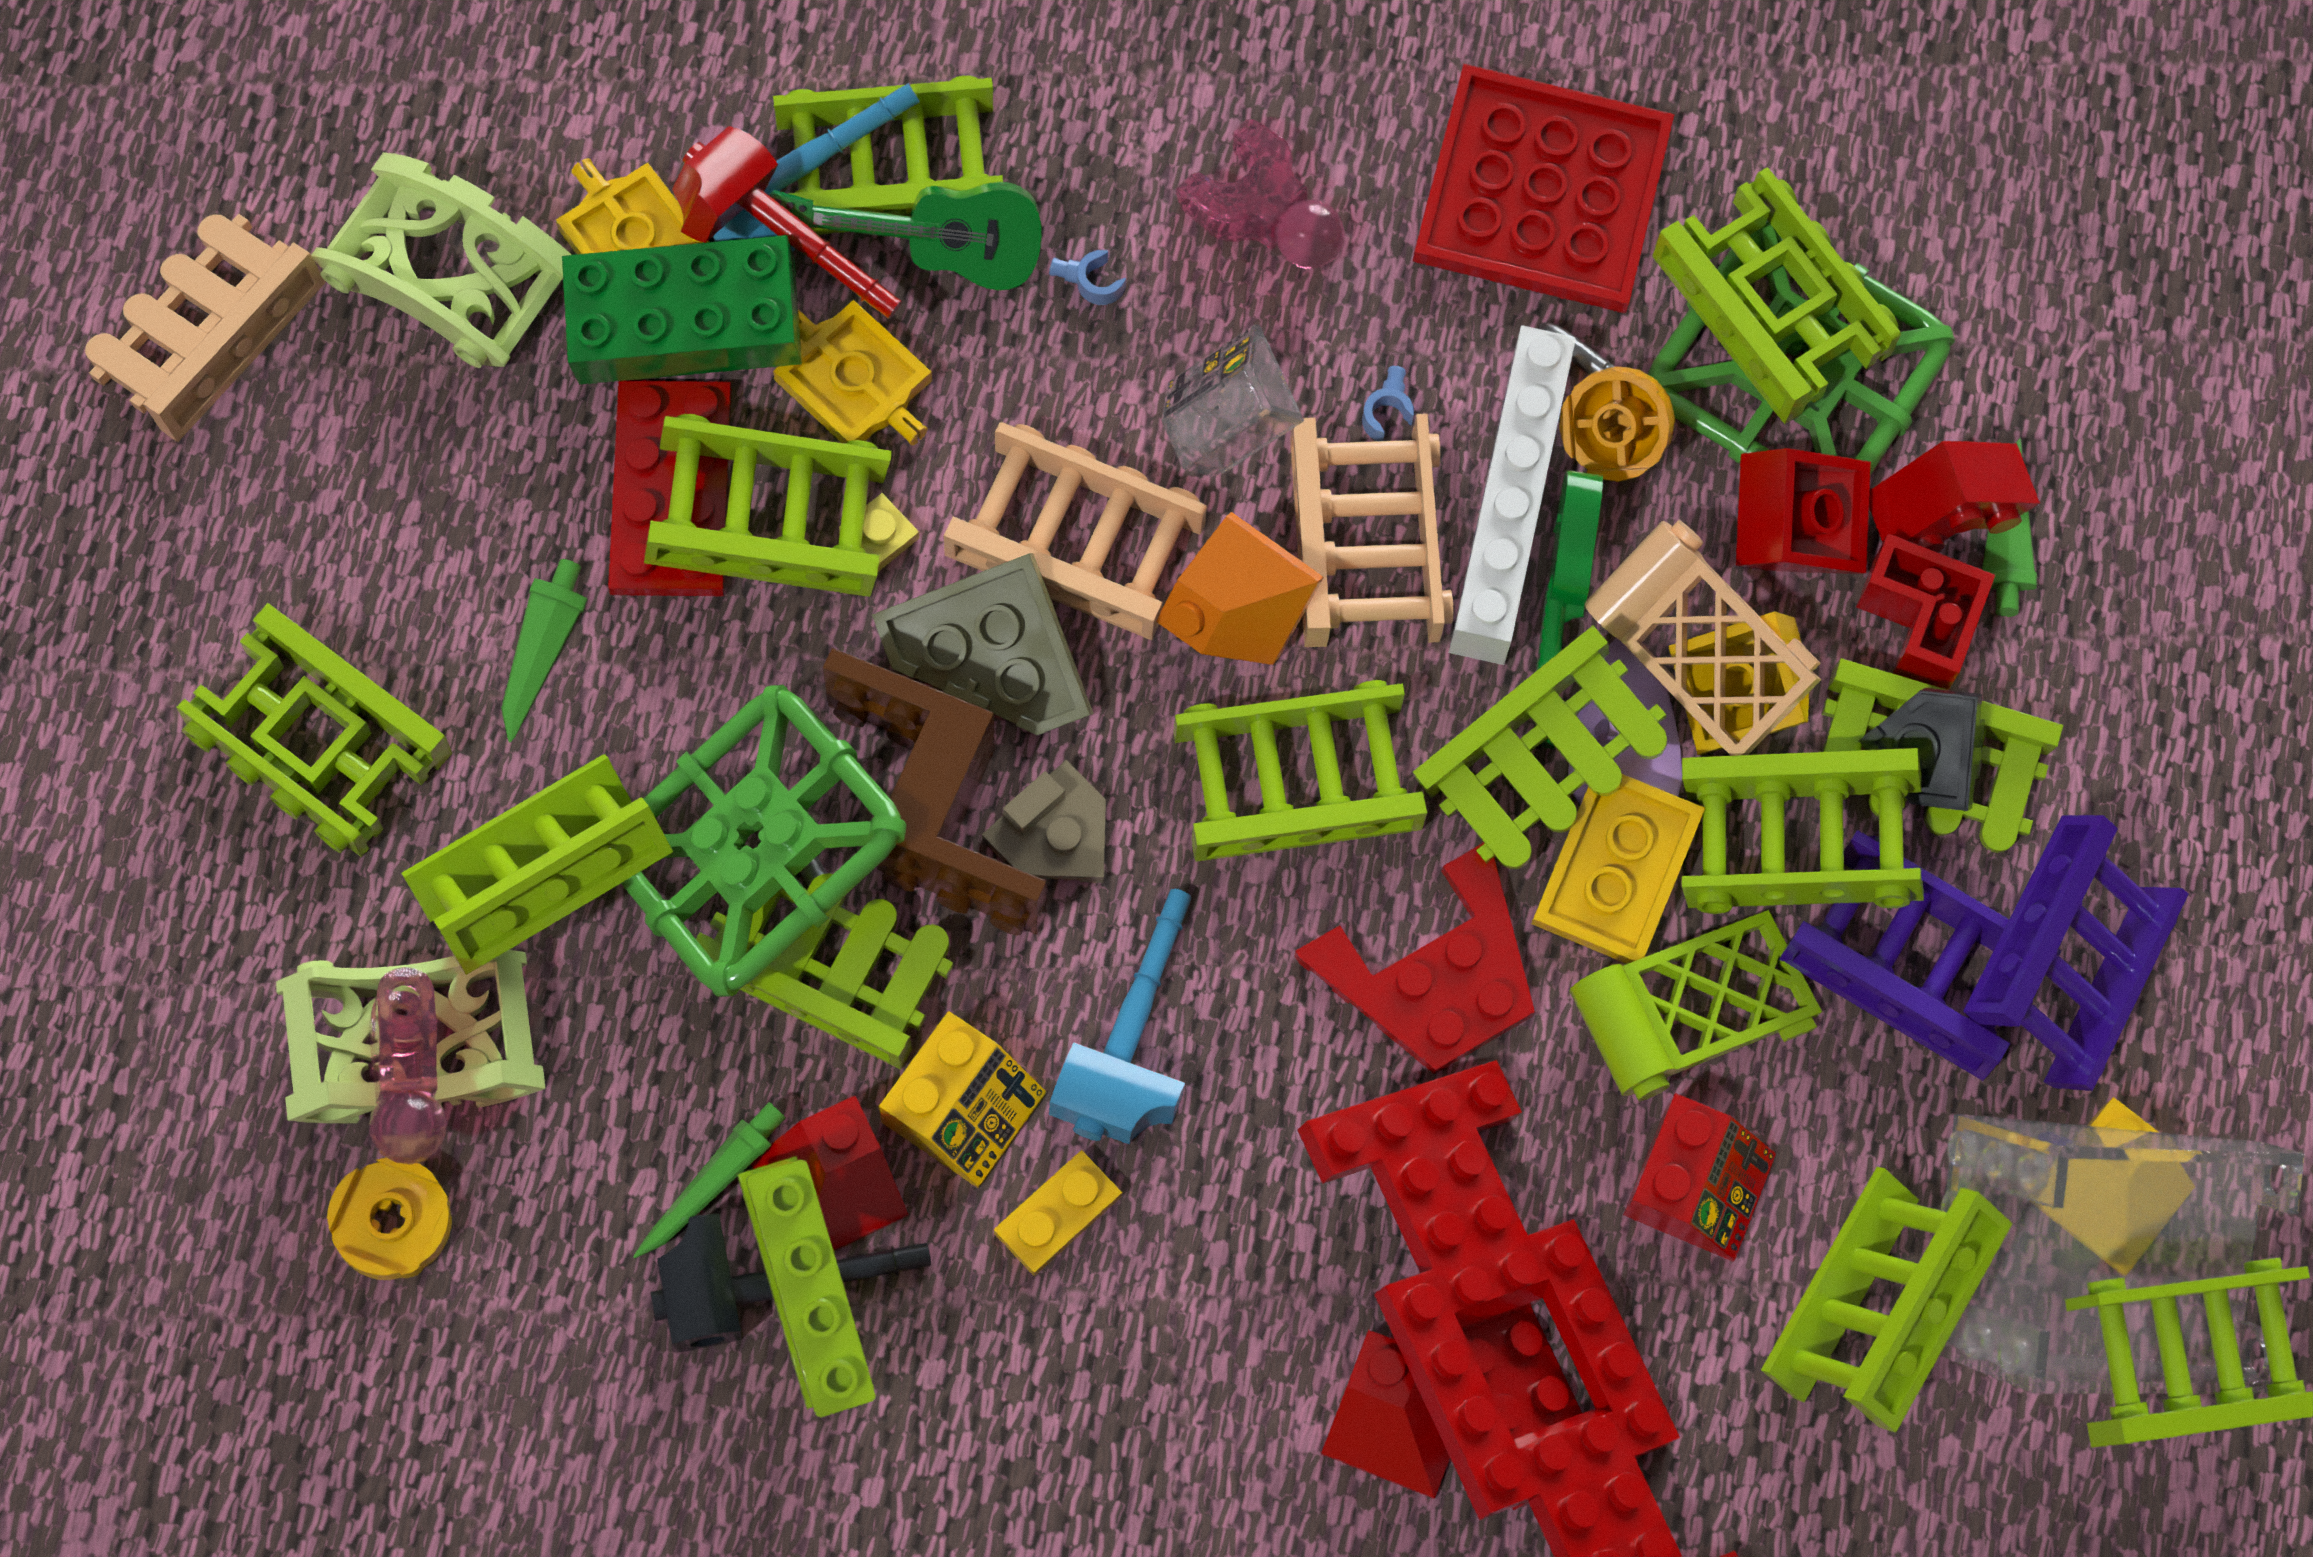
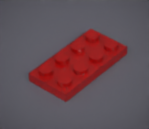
(646, 479)

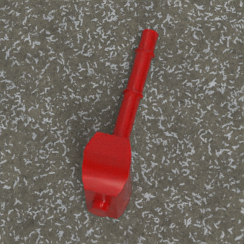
(732, 177)

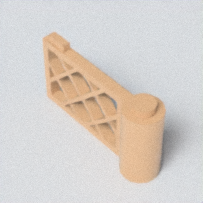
(1657, 581)

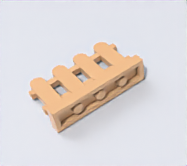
(231, 337)

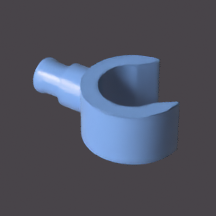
(1077, 273)
(1391, 395)

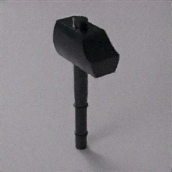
(703, 1296)

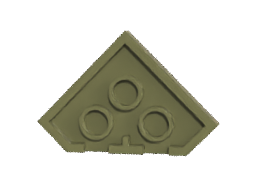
(989, 643)

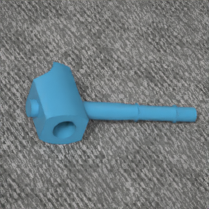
(815, 153)
(1105, 1089)

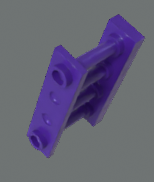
(2032, 941)
(1871, 980)

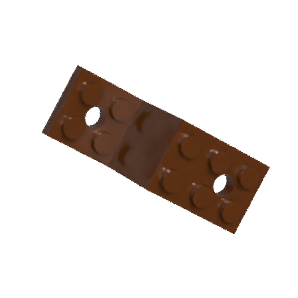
(946, 764)

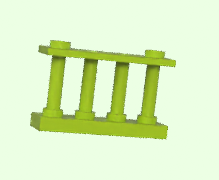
(960, 96)
(734, 549)
(1772, 781)
(1278, 823)
(536, 863)
(1921, 1319)
(2182, 1409)

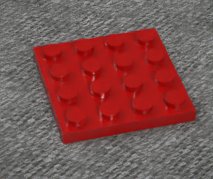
(1544, 188)

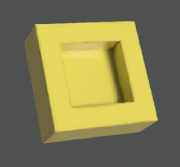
(886, 531)

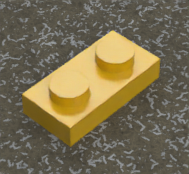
(1057, 1213)

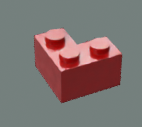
(1954, 491)
(1931, 597)

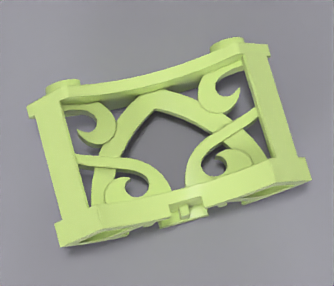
(401, 193)
(344, 1092)

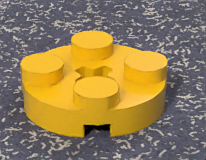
(403, 1250)

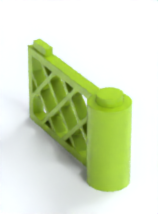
(1637, 1039)

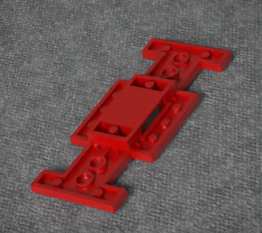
(1473, 1328)

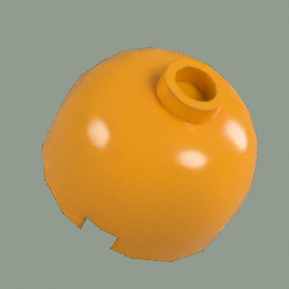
(1617, 423)

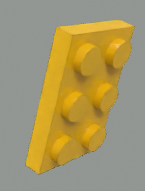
(1618, 869)

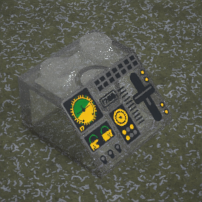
(1228, 405)

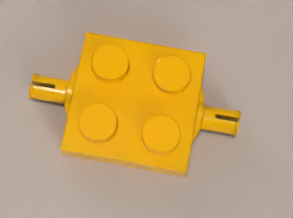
(622, 213)
(855, 377)

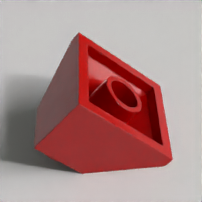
(846, 1171)
(1385, 1422)

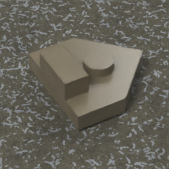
(1053, 828)

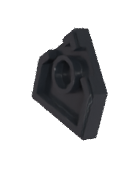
(1948, 740)

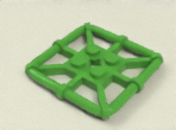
(1839, 372)
(787, 838)

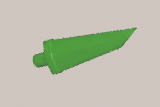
(2012, 561)
(545, 628)
(730, 1159)

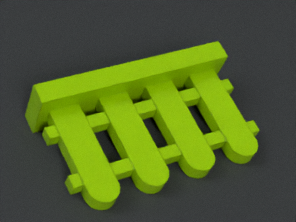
(1556, 720)
(2016, 765)
(845, 981)

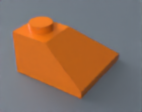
(1240, 596)

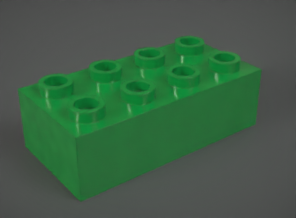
(681, 310)

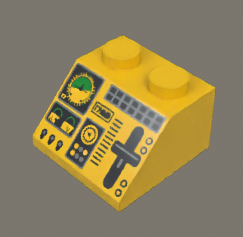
(961, 1099)

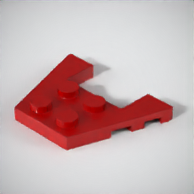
(1448, 992)

